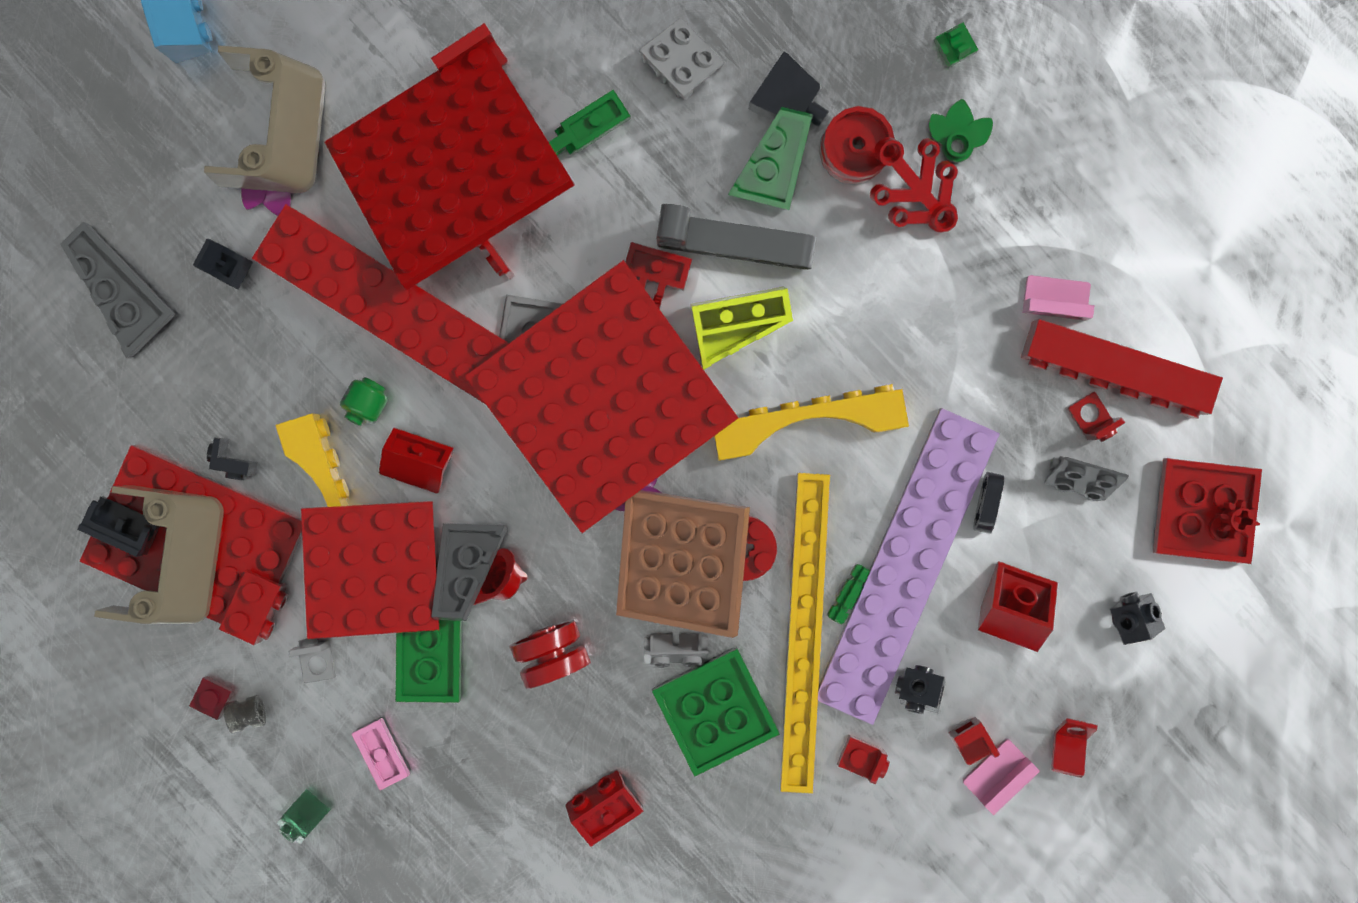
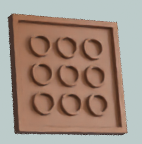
(683, 562)

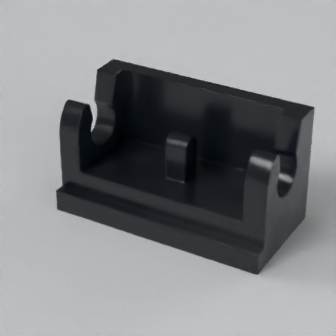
(118, 526)

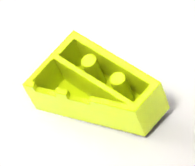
(738, 320)

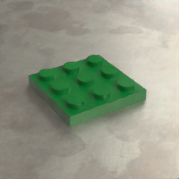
(715, 712)

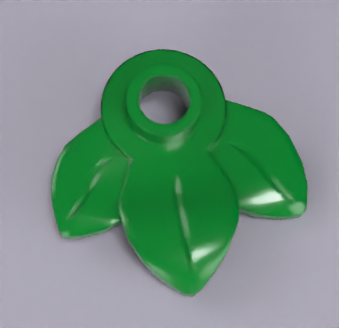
(961, 128)

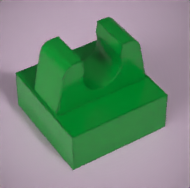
(956, 45)

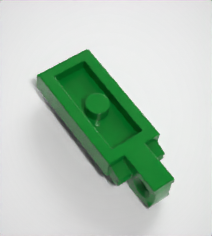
(590, 124)

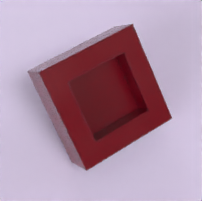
(211, 697)

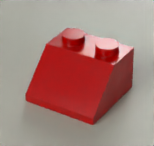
(1018, 607)

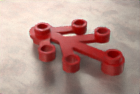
(919, 188)

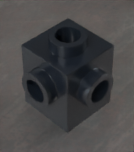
(1137, 618)
(929, 698)

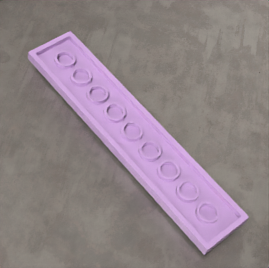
(906, 565)

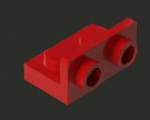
(603, 808)

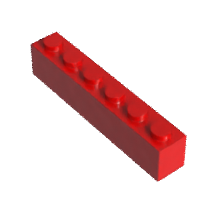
(1121, 368)

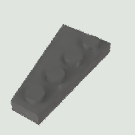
(125, 300)

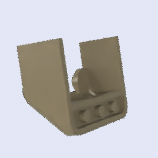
(294, 126)
(187, 558)

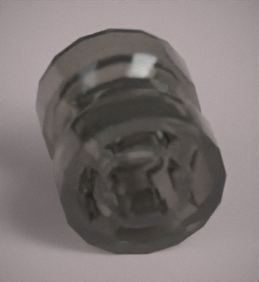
(244, 714)

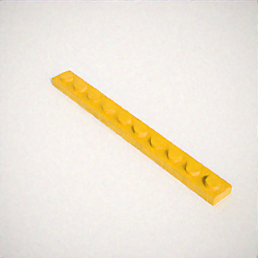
(805, 633)

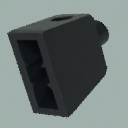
(789, 88)

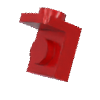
(864, 759)

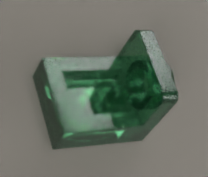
(302, 817)

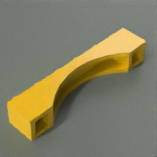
(874, 412)
(307, 445)

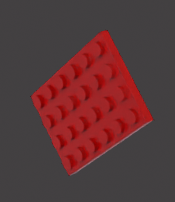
(251, 535)

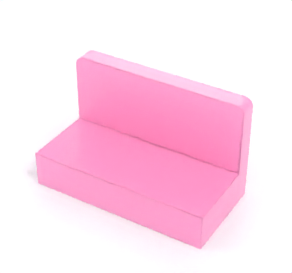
(1057, 298)
(1000, 778)

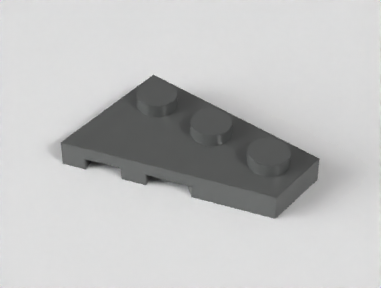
(463, 566)

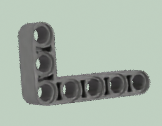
(731, 240)

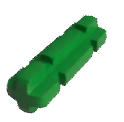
(849, 594)

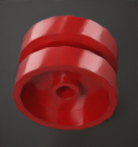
(836, 149)
(551, 657)

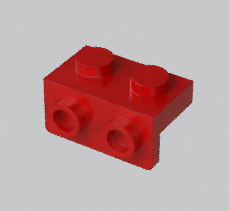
(254, 608)

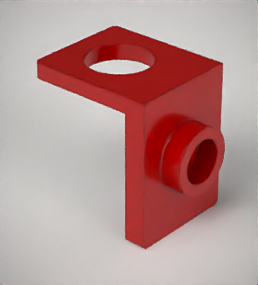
(1100, 429)
(1070, 747)

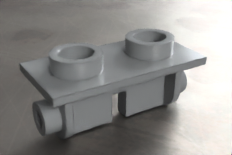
(687, 652)

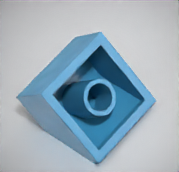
(178, 28)

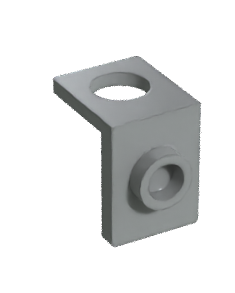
(309, 648)

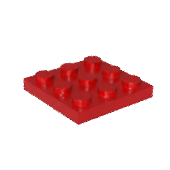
(1188, 504)

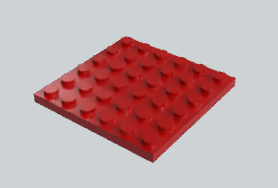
(447, 165)
(602, 396)

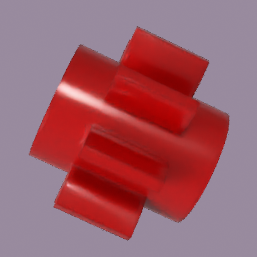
(1247, 519)

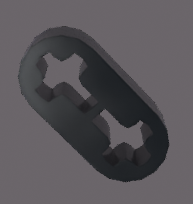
(988, 502)

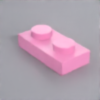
(381, 754)

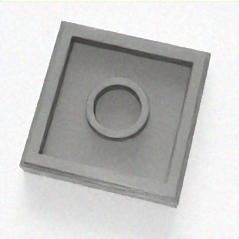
(522, 314)

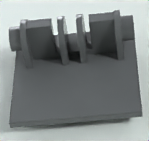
(1084, 478)

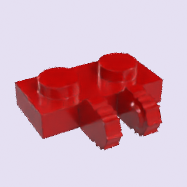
(659, 268)

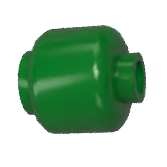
(363, 401)

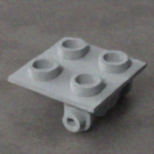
(680, 58)

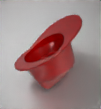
(502, 579)

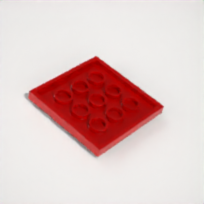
(369, 569)

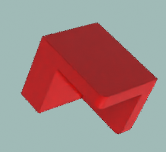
(973, 741)

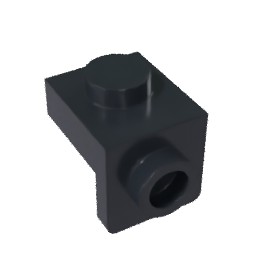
(222, 263)
(234, 468)

